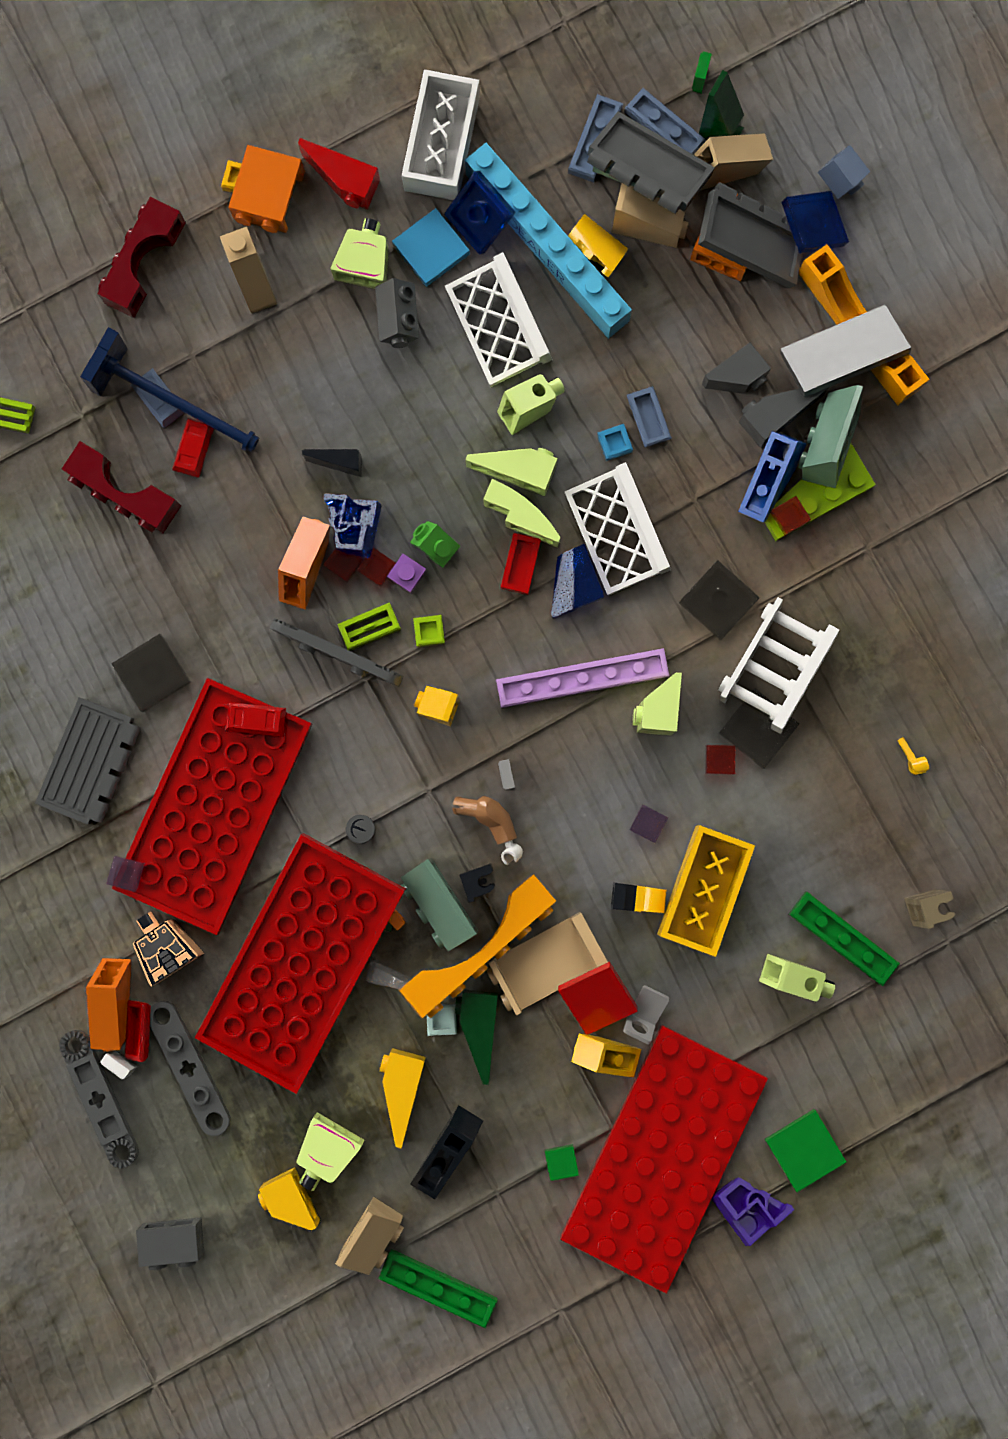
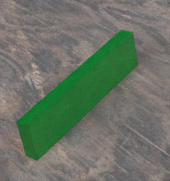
(844, 938)
(438, 1288)

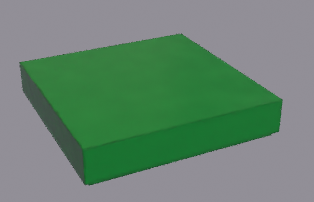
(805, 1150)

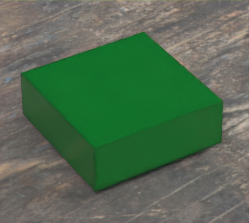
(701, 72)
(561, 1162)

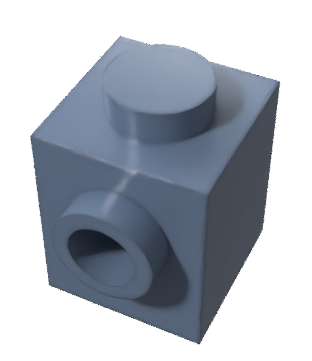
(844, 172)

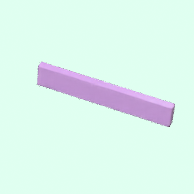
(582, 678)

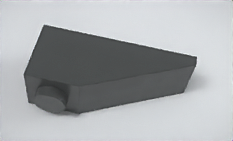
(775, 413)

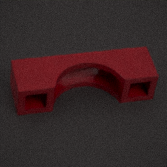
(156, 227)
(92, 469)

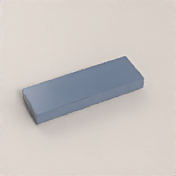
(600, 115)
(659, 119)

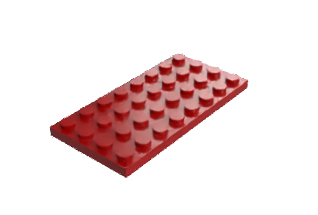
(211, 810)
(300, 963)
(663, 1158)

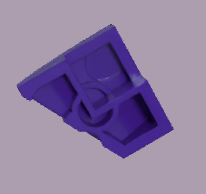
(749, 1209)

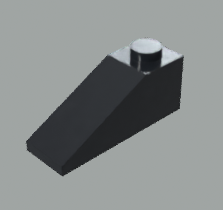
(447, 1152)

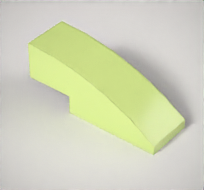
(520, 513)

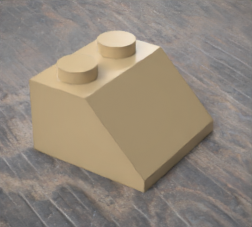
(370, 1238)

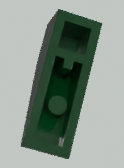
(722, 111)
(477, 1021)

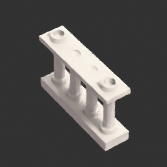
(792, 689)

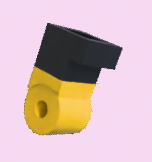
(638, 898)

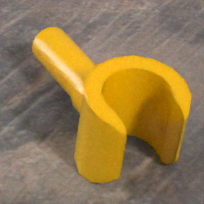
(915, 765)

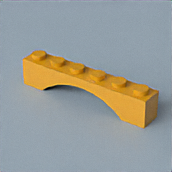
(833, 289)
(523, 906)

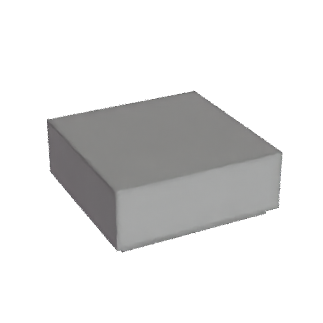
(506, 774)

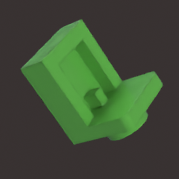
(434, 543)

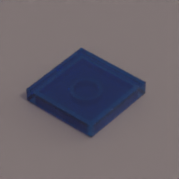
(479, 212)
(815, 221)

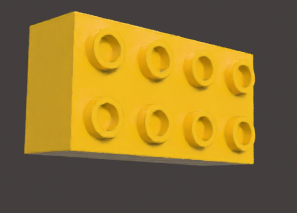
(705, 890)

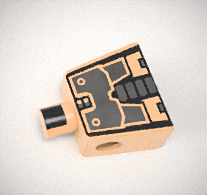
(163, 948)

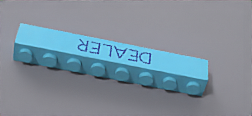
(553, 245)

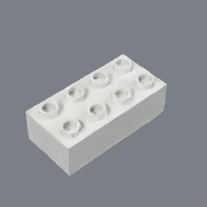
(440, 135)

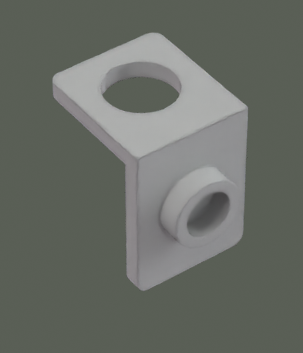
(650, 1007)

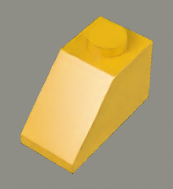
(437, 705)
(605, 1055)
(288, 1200)

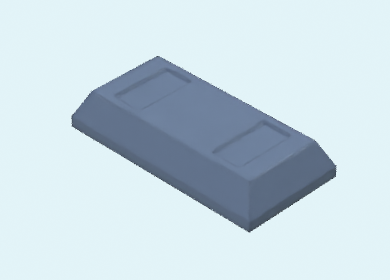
(161, 410)
(648, 417)

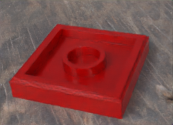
(598, 998)

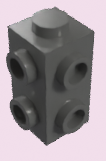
(397, 312)

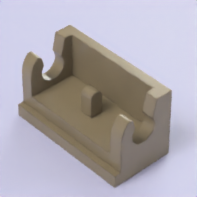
(925, 908)

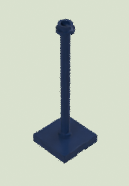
(105, 364)

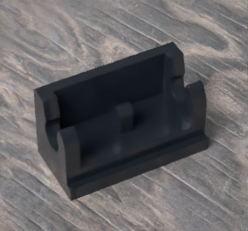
(472, 884)

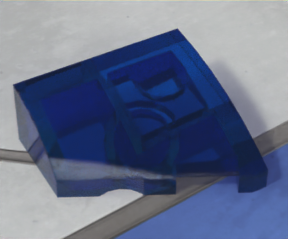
(353, 523)
(574, 582)

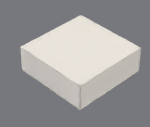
(118, 1064)

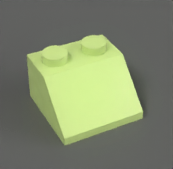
(660, 709)

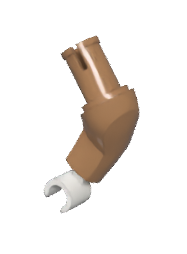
(495, 817)

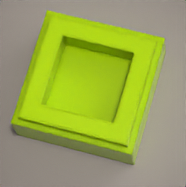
(429, 631)

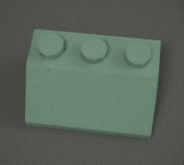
(832, 436)
(438, 905)

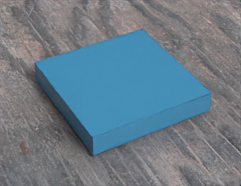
(430, 247)

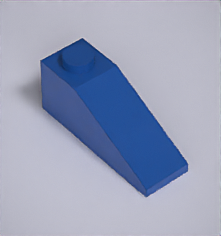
(771, 475)

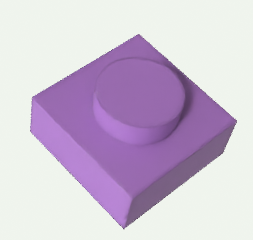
(406, 573)

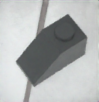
(739, 372)

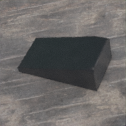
(342, 460)

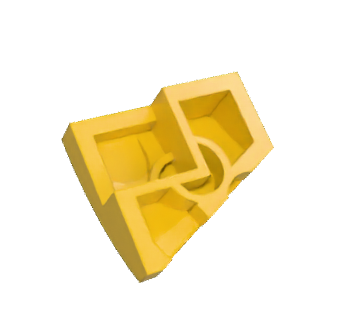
(597, 244)

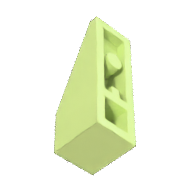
(520, 467)

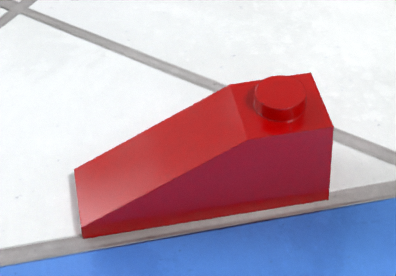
(348, 177)

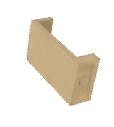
(545, 962)

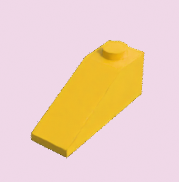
(400, 1084)

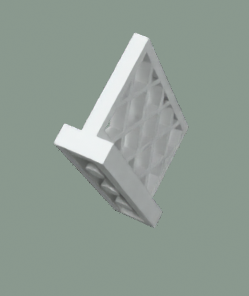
(520, 310)
(640, 519)

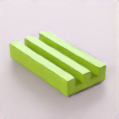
(30, 408)
(372, 637)

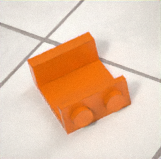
(265, 188)

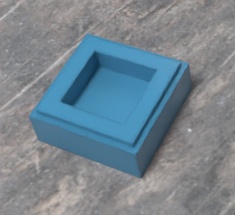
(615, 442)

